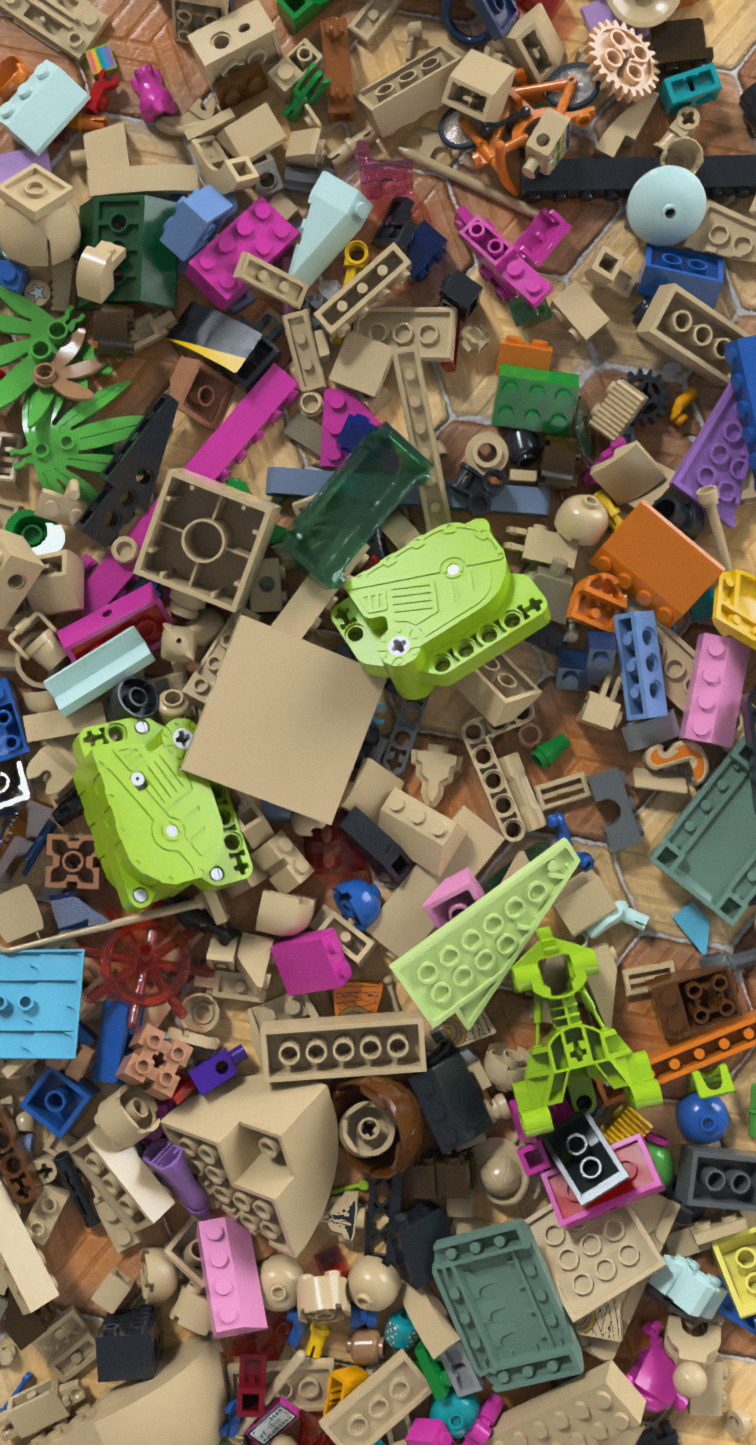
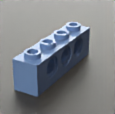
(640, 665)

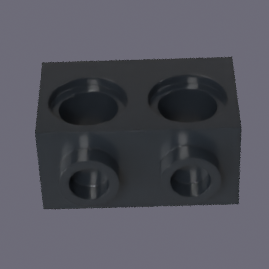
(460, 292)

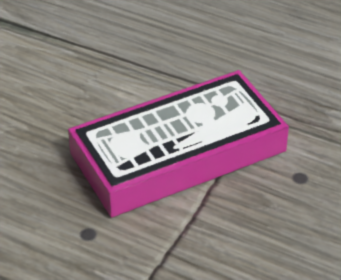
(276, 1419)

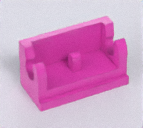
(541, 237)

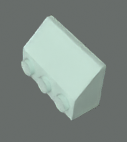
(42, 107)

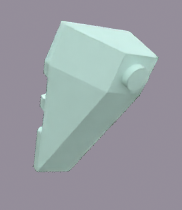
(332, 221)

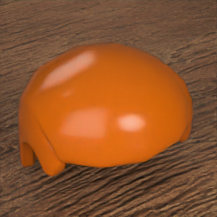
(12, 75)

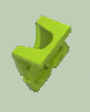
(715, 1077)

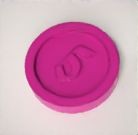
(656, 1138)

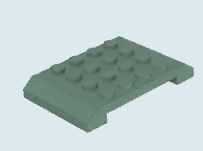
(714, 841)

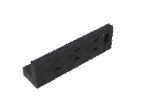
(394, 1209)

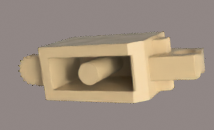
(40, 1407)

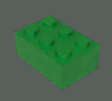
(535, 399)

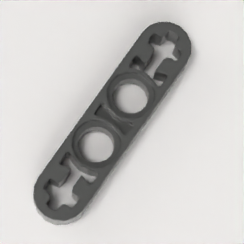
(410, 727)

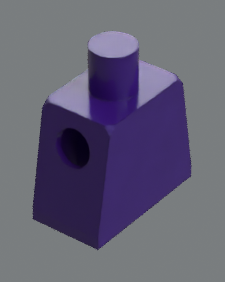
(207, 1076)

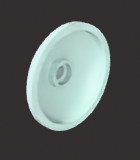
(659, 191)

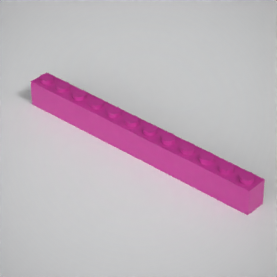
(213, 460)

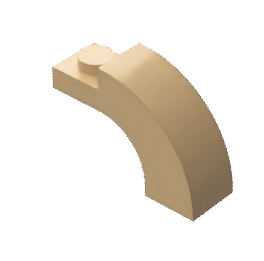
(218, 170)

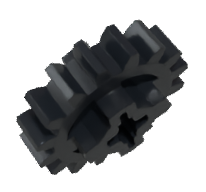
(654, 400)

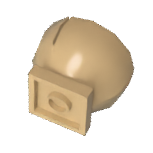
(34, 209)

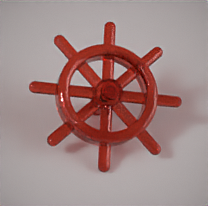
(145, 962)

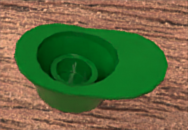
(40, 533)

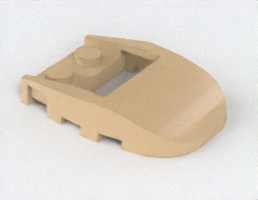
(282, 1008)

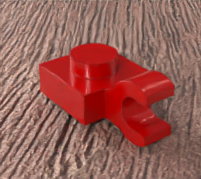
(99, 98)

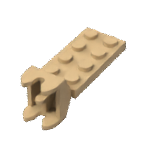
(57, 760)

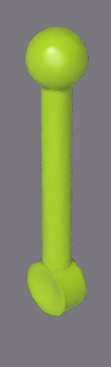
(363, 1184)

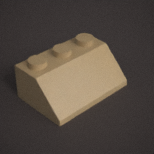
(498, 690)
(421, 831)

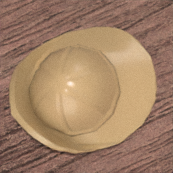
(499, 1171)

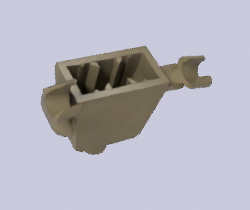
(557, 590)

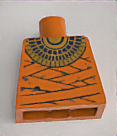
(357, 997)

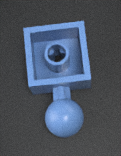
(197, 221)

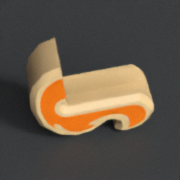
(678, 752)

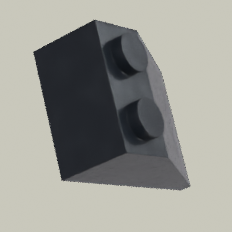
(584, 1157)

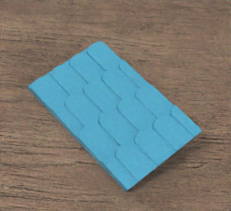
(40, 1003)

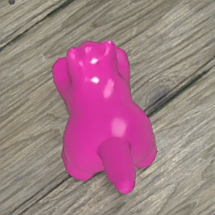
(153, 96)

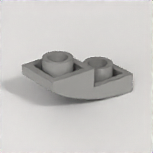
(650, 731)

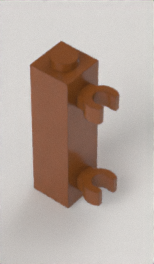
(337, 68)

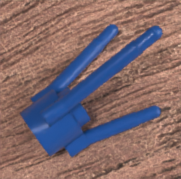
(38, 845)

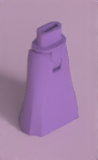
(173, 1167)

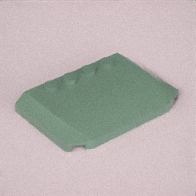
(506, 1306)

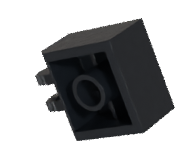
(260, 359)

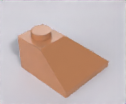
(200, 391)

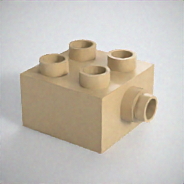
(205, 542)

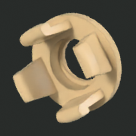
(483, 438)

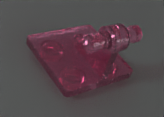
(382, 178)

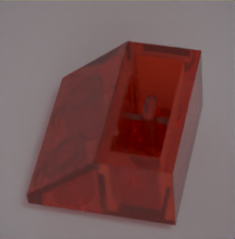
(331, 851)

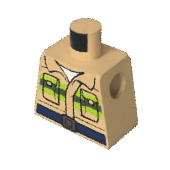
(547, 143)

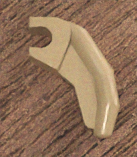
(178, 124)

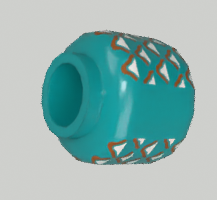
(400, 1331)

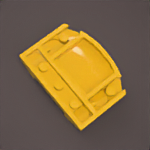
(736, 606)

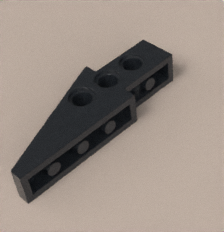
(140, 451)

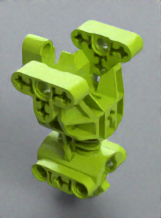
(572, 1050)

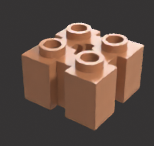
(63, 871)
(140, 1068)

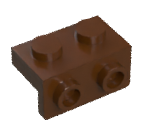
(240, 86)

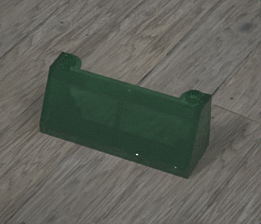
(352, 505)

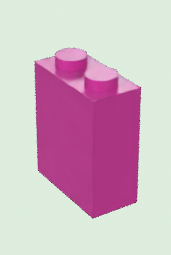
(311, 962)

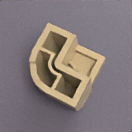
(284, 913)

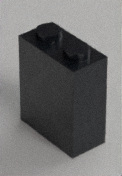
(413, 1240)

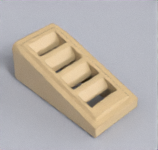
(13, 477)

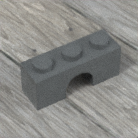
(623, 830)

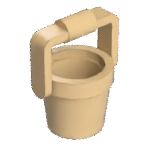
(45, 649)

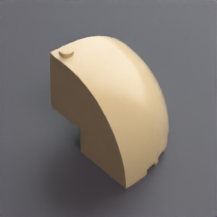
(262, 1153)
(176, 1406)

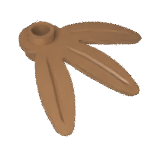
(59, 373)

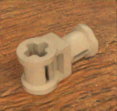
(678, 129)

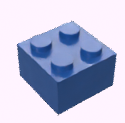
(59, 1100)

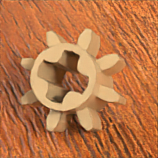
(473, 338)

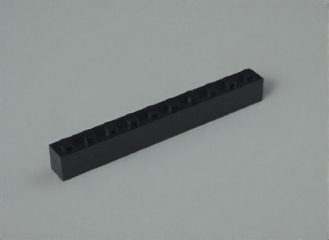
(615, 178)

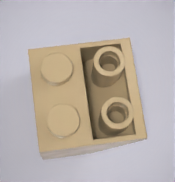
(534, 45)
(479, 86)
(59, 584)

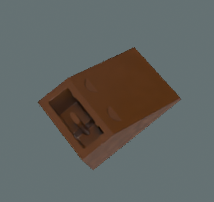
(692, 999)

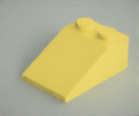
(737, 1266)

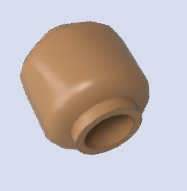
(366, 1346)

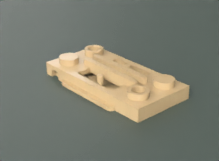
(60, 24)

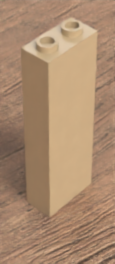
(402, 917)

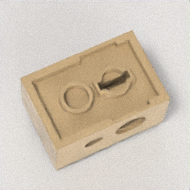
(235, 43)
(17, 573)

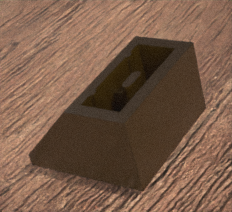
(28, 1327)

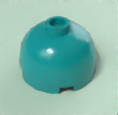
(456, 1412)

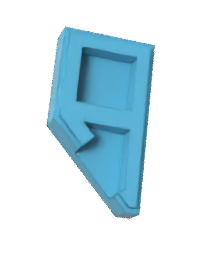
(694, 925)

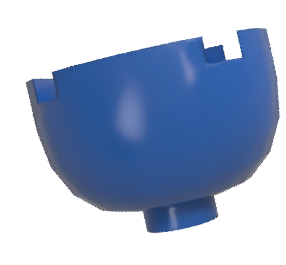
(358, 901)
(701, 1119)

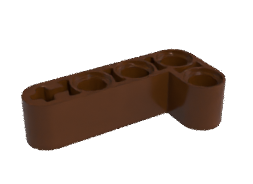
(17, 1150)

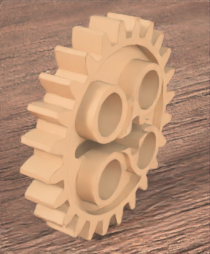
(635, 67)

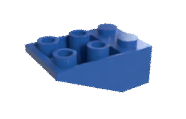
(12, 729)

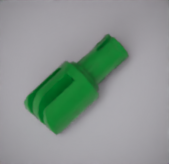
(305, 94)

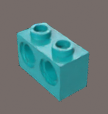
(690, 88)

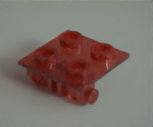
(269, 1340)

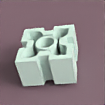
(689, 1286)

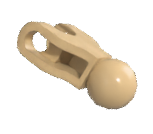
(690, 1355)

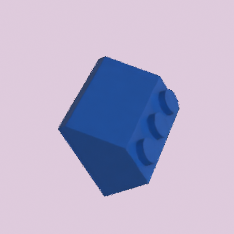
(691, 270)

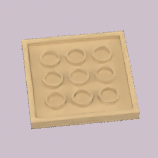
(595, 1258)

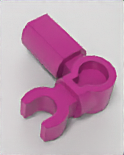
(482, 1426)

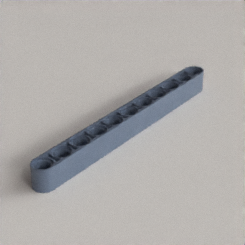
(512, 501)

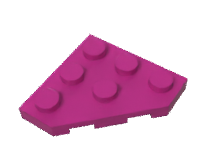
(336, 408)

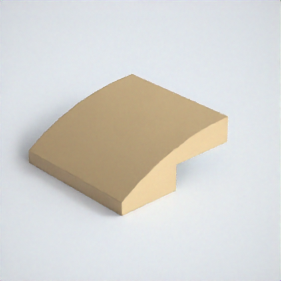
(628, 473)
(370, 789)
(67, 1344)

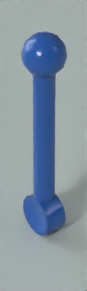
(26, 1378)

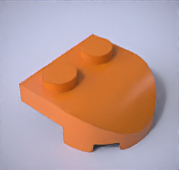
(596, 601)

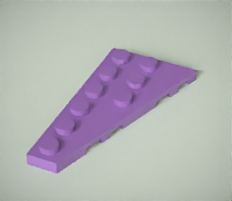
(716, 459)

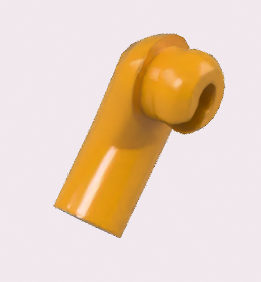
(681, 402)

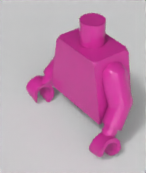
(654, 1372)

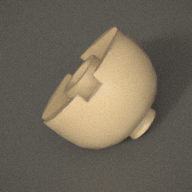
(582, 519)
(505, 1065)
(158, 1275)
(278, 1282)
(373, 1284)

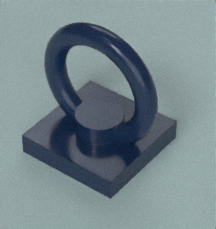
(496, 15)

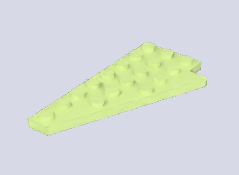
(474, 951)

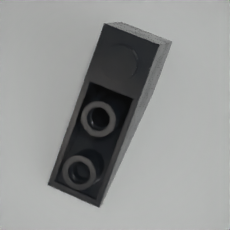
(376, 847)

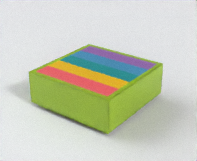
(101, 58)

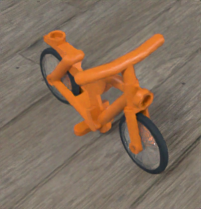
(566, 89)

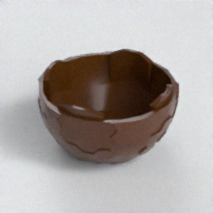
(405, 1110)

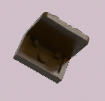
(680, 46)

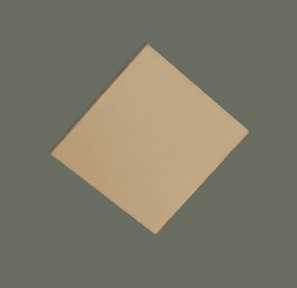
(284, 720)

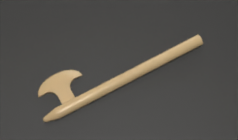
(431, 142)

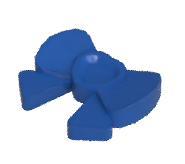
(231, 1427)

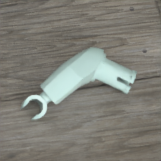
(622, 914)

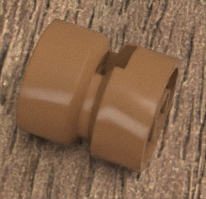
(74, 1068)

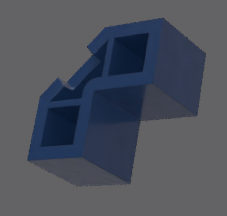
(582, 669)

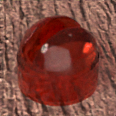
(66, 137)

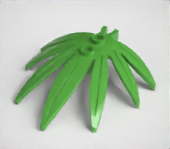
(45, 341)
(58, 446)

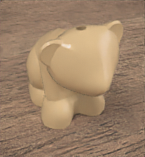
(191, 638)

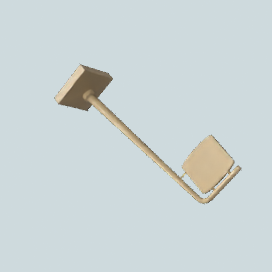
(22, 916)

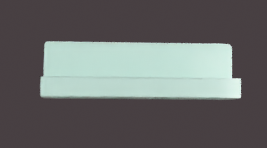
(99, 670)

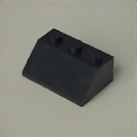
(451, 1102)

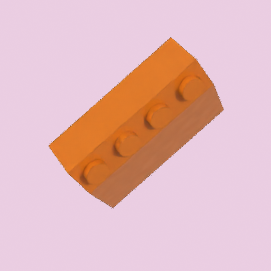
(657, 564)

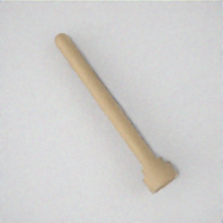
(708, 497)
(271, 1391)

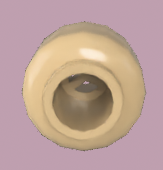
(172, 706)

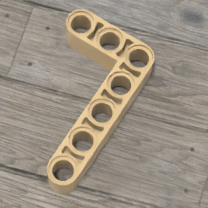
(493, 766)

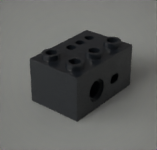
(130, 1344)

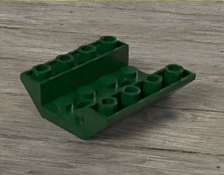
(148, 265)

